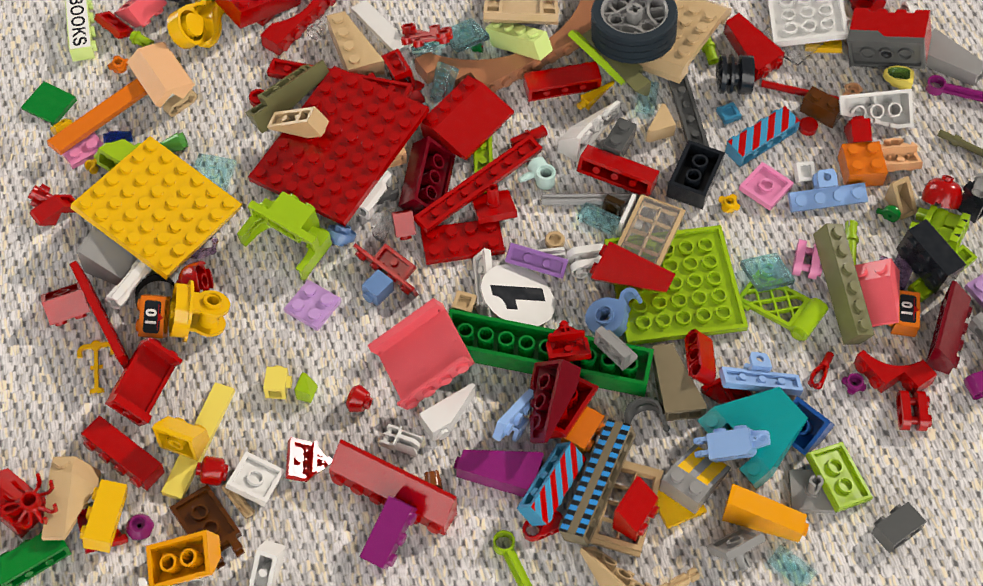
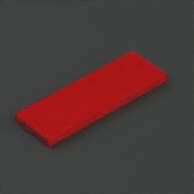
(100, 314)

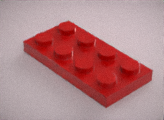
(461, 241)

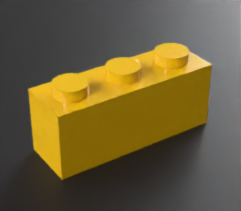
(104, 516)

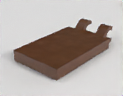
(205, 512)

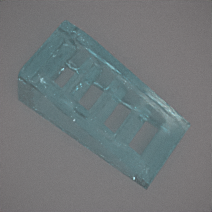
(440, 74)

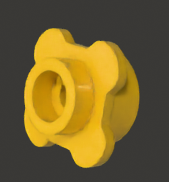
(725, 206)

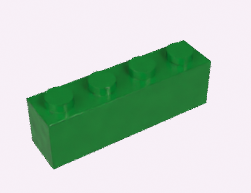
(30, 559)

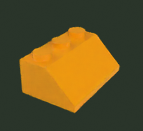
(183, 558)

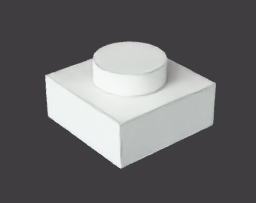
(803, 171)

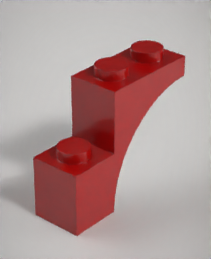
(883, 375)

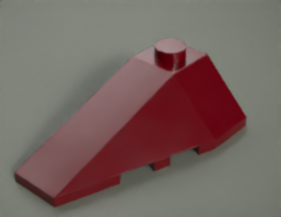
(552, 388)

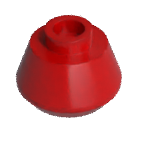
(358, 399)

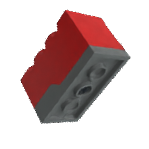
(889, 38)

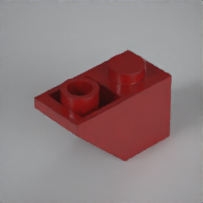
(858, 130)

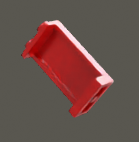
(143, 381)

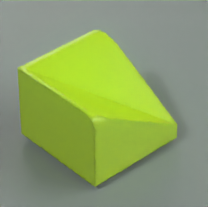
(305, 388)

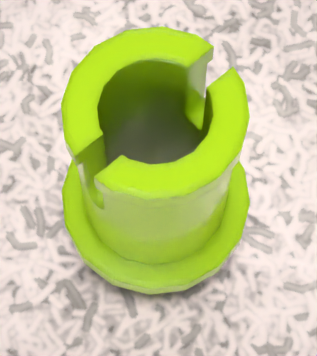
(139, 39)

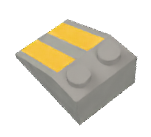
(693, 479)

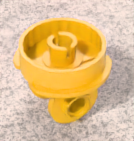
(196, 312)

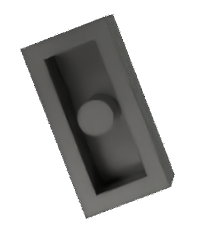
(620, 137)
(898, 526)

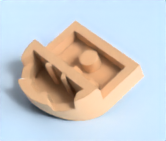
(900, 155)

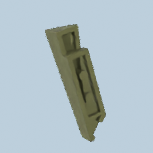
(286, 93)

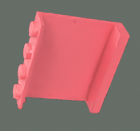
(422, 353)

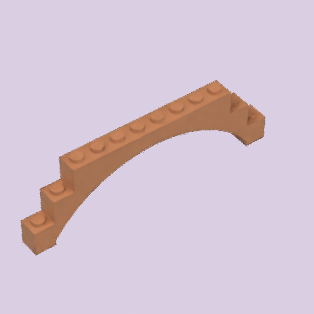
(505, 70)

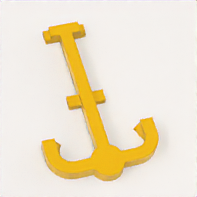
(95, 346)

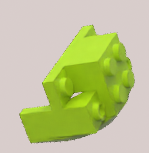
(292, 219)

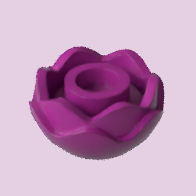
(139, 533)

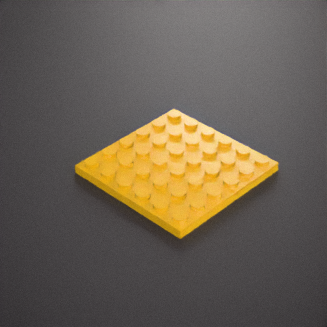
(156, 207)

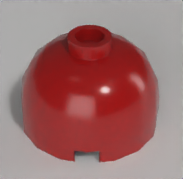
(943, 192)
(201, 277)

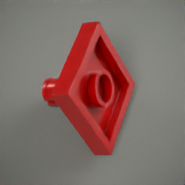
(494, 205)

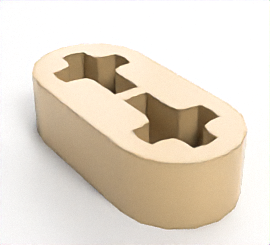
(177, 104)

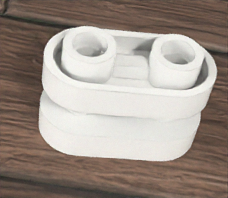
(583, 258)

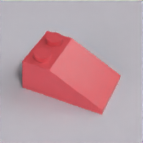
(880, 290)

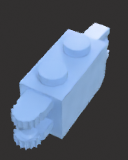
(732, 444)

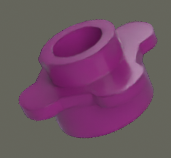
(854, 378)

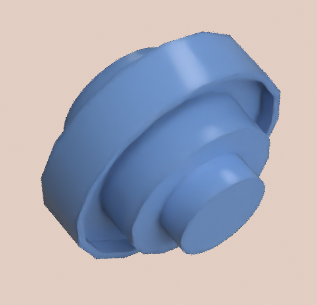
(341, 234)

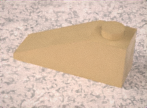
(300, 122)

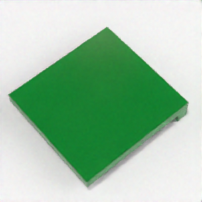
(49, 103)

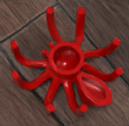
(29, 503)

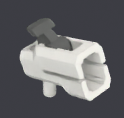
(379, 194)

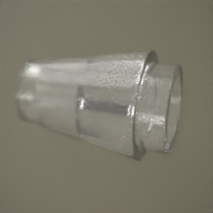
(317, 28)

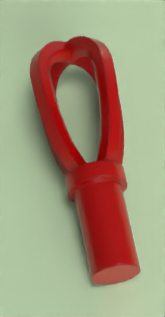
(824, 365)

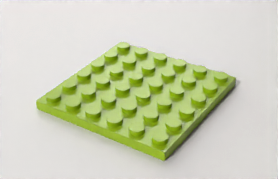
(699, 297)

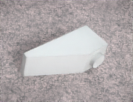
(444, 415)

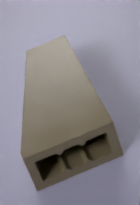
(674, 386)

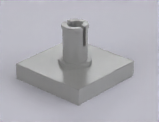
(807, 493)
(736, 546)

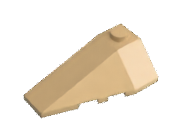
(73, 487)
(605, 569)

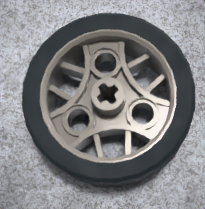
(634, 29)

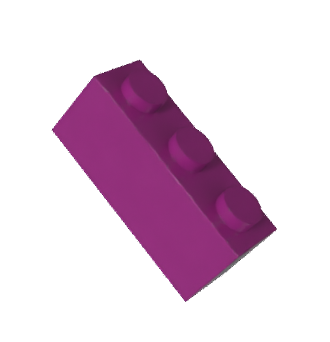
(389, 533)

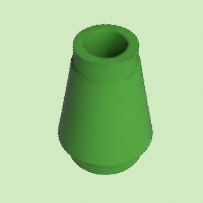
(175, 142)

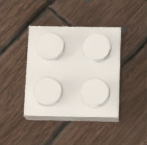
(255, 479)

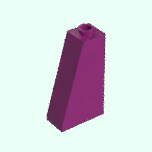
(500, 470)

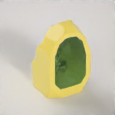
(899, 76)

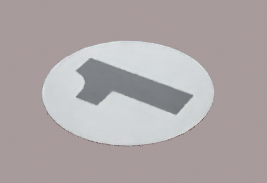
(518, 295)

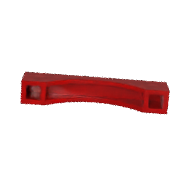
(282, 34)

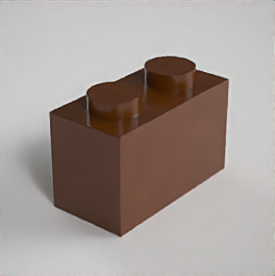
(821, 107)

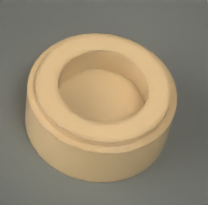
(554, 239)

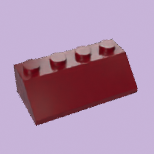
(426, 175)
(949, 329)

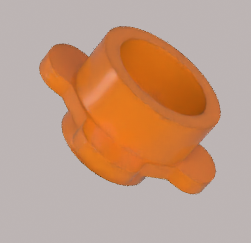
(118, 64)

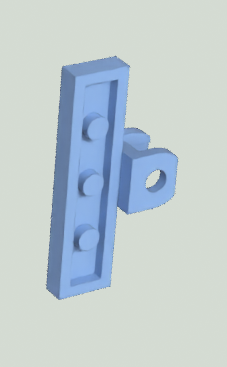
(827, 193)
(758, 377)
(513, 418)

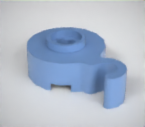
(615, 309)

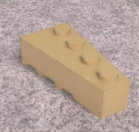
(352, 46)

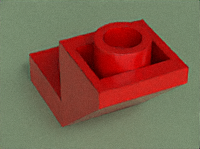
(50, 210)

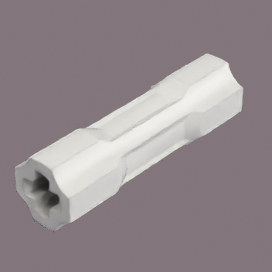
(120, 293)

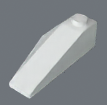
(883, 108)
(586, 131)

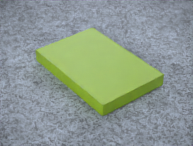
(840, 475)

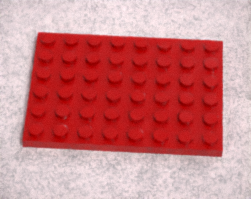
(359, 144)

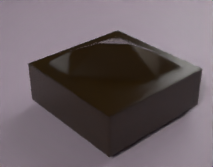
(613, 205)

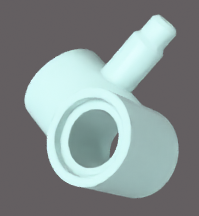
(542, 172)

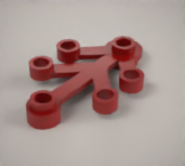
(418, 37)

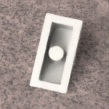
(267, 564)

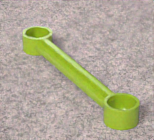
(511, 558)

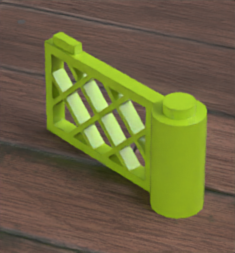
(805, 317)

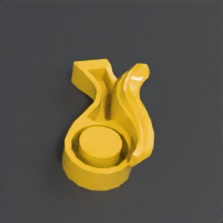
(196, 24)

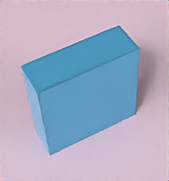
(728, 113)

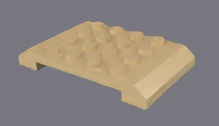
(521, 11)
(694, 27)

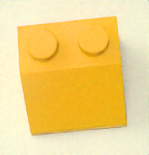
(181, 437)

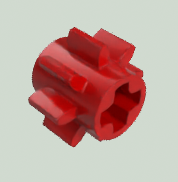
(39, 194)

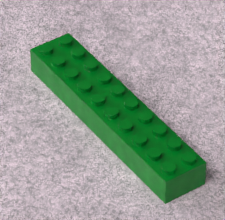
(521, 345)

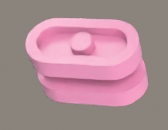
(814, 268)

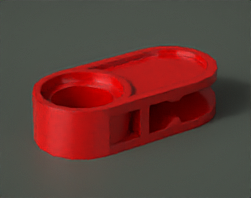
(544, 530)

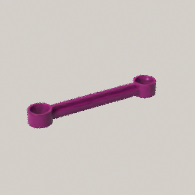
(951, 89)

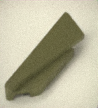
(629, 72)

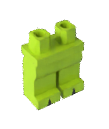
(948, 225)

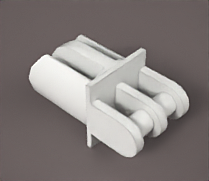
(403, 442)

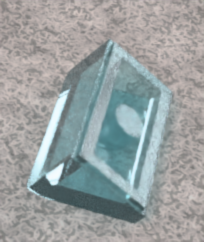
(792, 566)

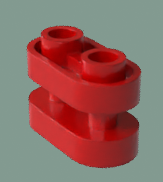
(920, 404)

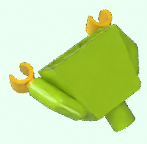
(110, 155)

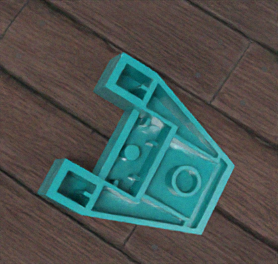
(762, 411)

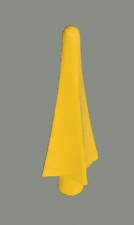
(590, 98)

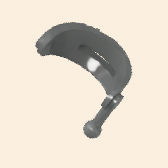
(643, 404)

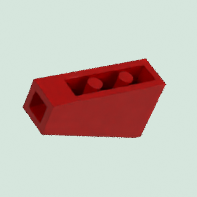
(749, 40)
(630, 270)

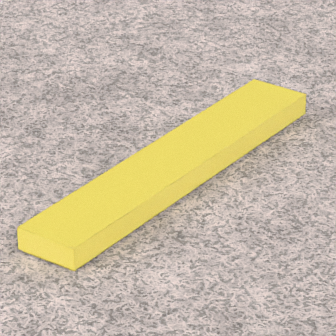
(209, 418)

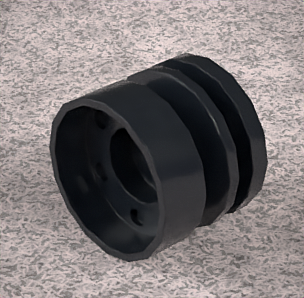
(735, 74)

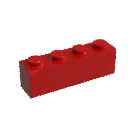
(562, 81)
(617, 170)
(122, 453)

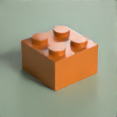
(862, 163)

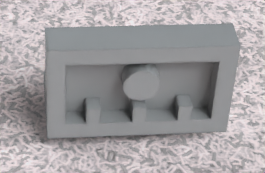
(614, 348)

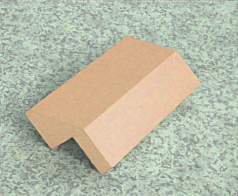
(160, 73)

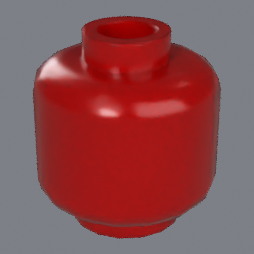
(212, 470)

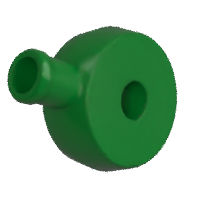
(890, 213)

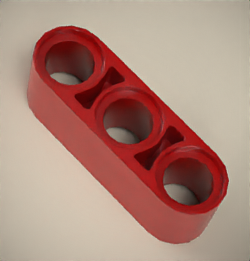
(700, 357)

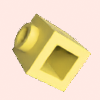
(277, 382)

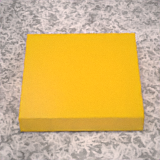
(674, 513)

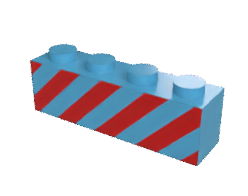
(762, 136)
(551, 484)

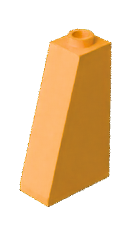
(763, 514)

